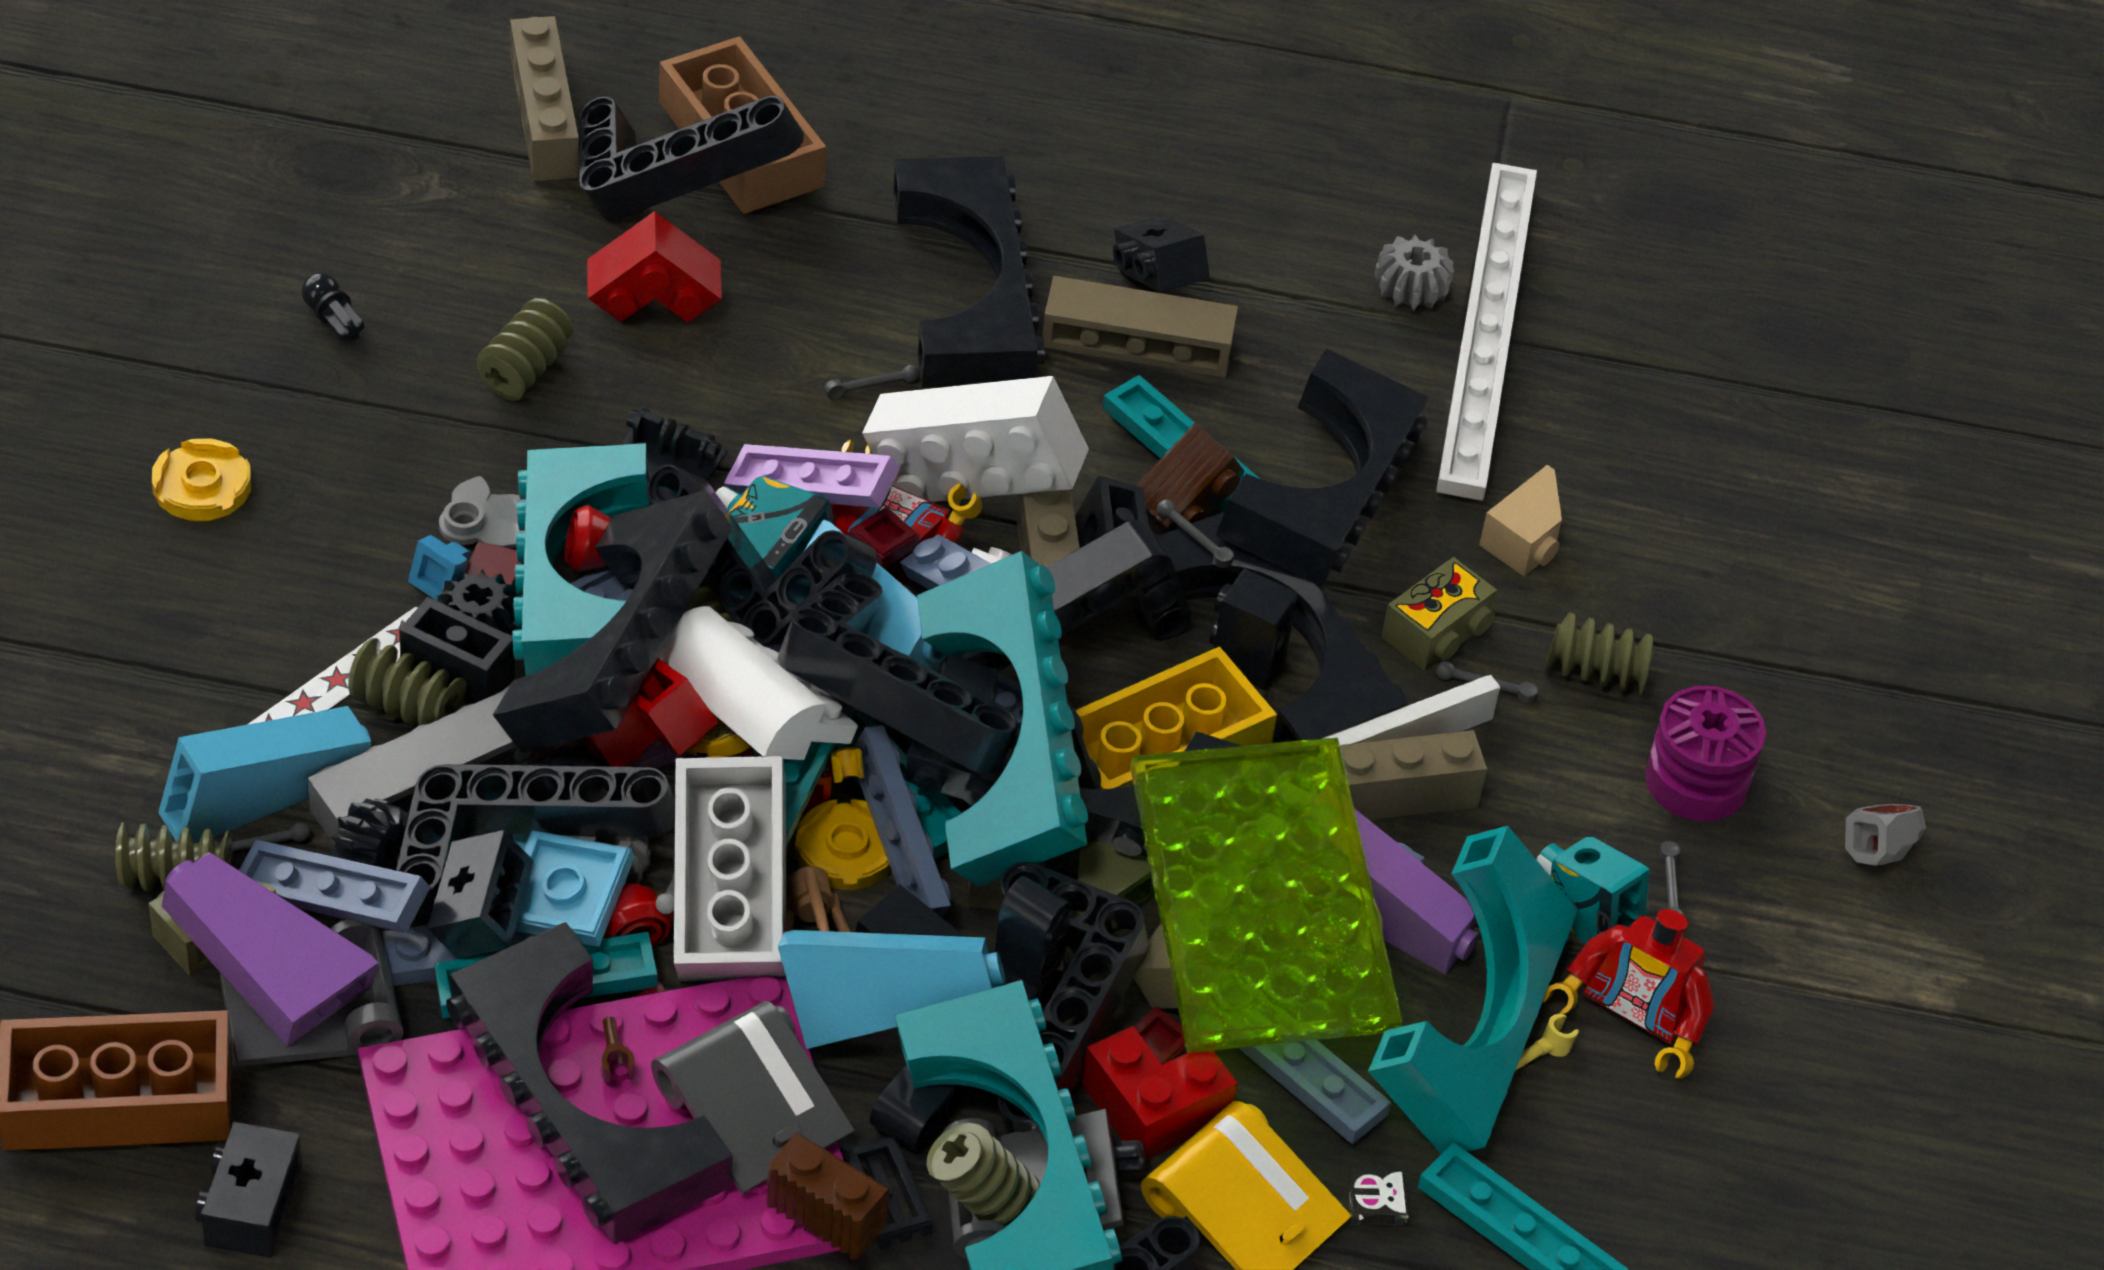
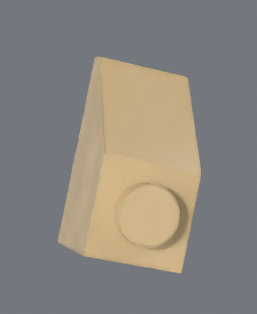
(1525, 524)

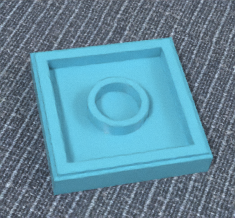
(572, 884)

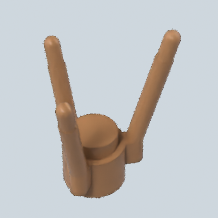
(812, 900)

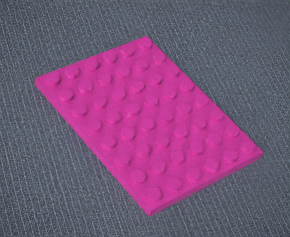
(486, 1197)

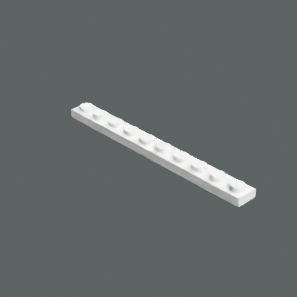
(1486, 333)

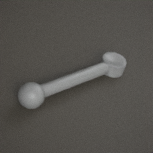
(665, 901)

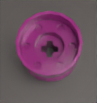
(1705, 753)

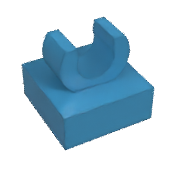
(437, 563)

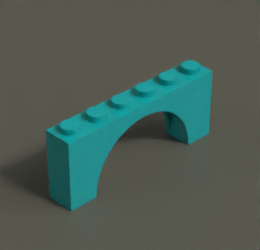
(556, 483)
(1037, 799)
(1523, 924)
(996, 1046)

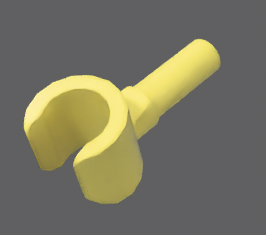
(1552, 1042)

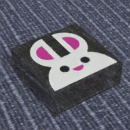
(1378, 1197)

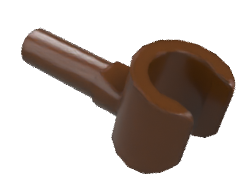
(615, 1052)

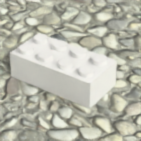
(981, 436)
(729, 867)

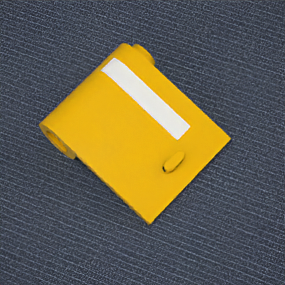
(1246, 1192)

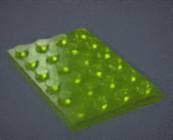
(1264, 895)

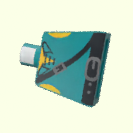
(777, 518)
(1600, 883)

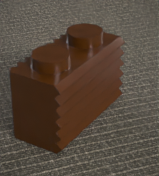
(1192, 477)
(826, 1196)

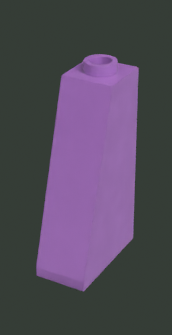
(1416, 905)
(265, 947)

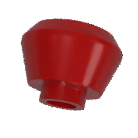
(582, 536)
(638, 914)

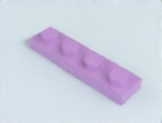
(836, 475)

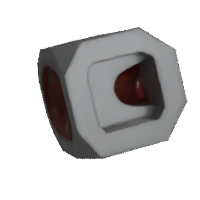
(1883, 832)

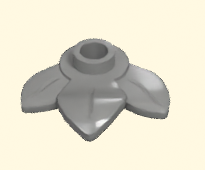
(480, 516)

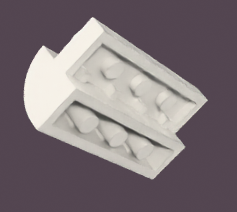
(751, 689)

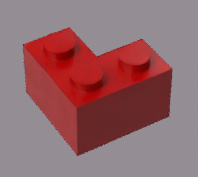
(652, 264)
(663, 711)
(1155, 1100)

